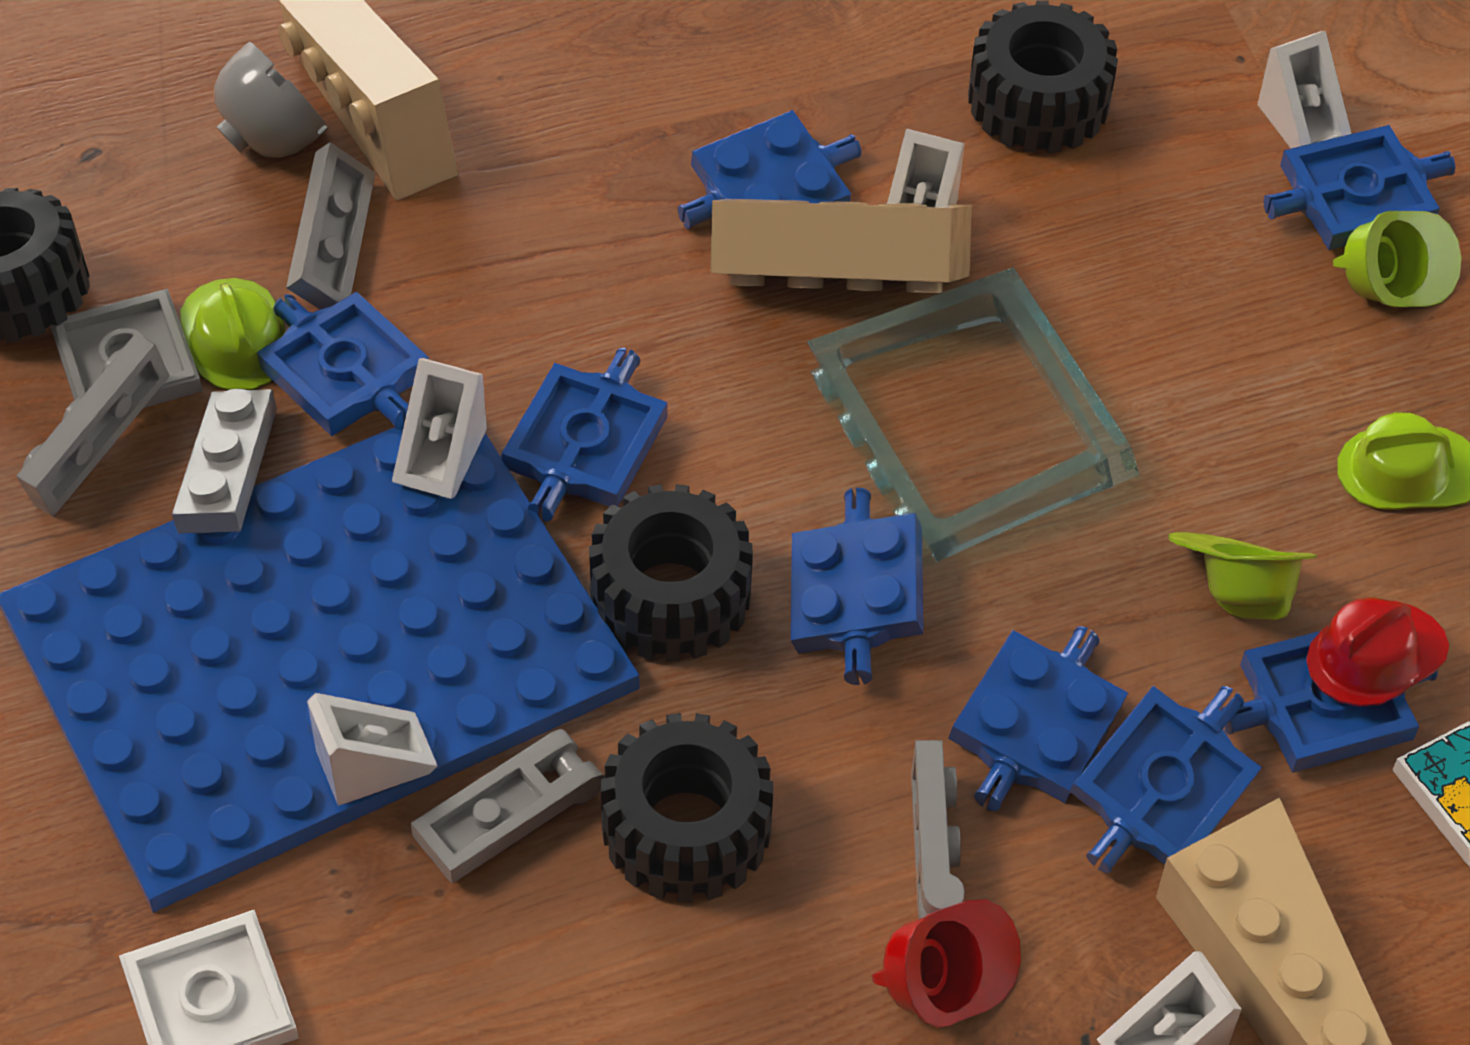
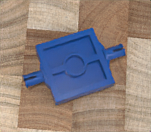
(769, 163)
(1354, 180)
(341, 362)
(585, 434)
(857, 584)
(1037, 717)
(1306, 721)
(1165, 777)

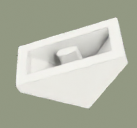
(1303, 92)
(927, 170)
(441, 428)
(367, 746)
(1182, 1009)

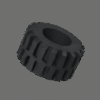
(1042, 76)
(39, 264)
(675, 530)
(686, 760)

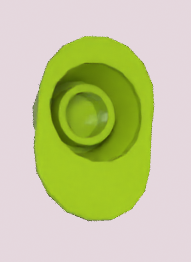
(1403, 259)
(226, 329)
(1406, 464)
(1247, 577)

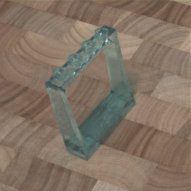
(990, 299)

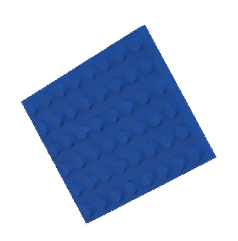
(196, 654)

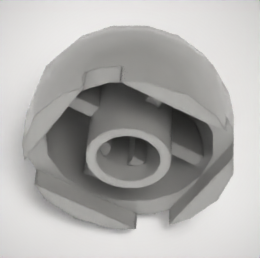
(263, 107)

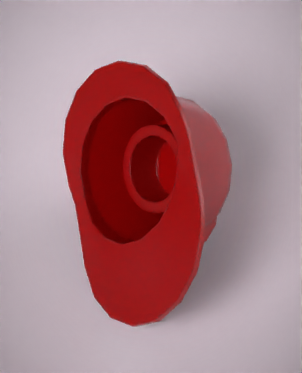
(1375, 651)
(952, 962)

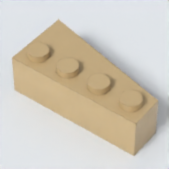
(375, 89)
(840, 242)
(1270, 933)

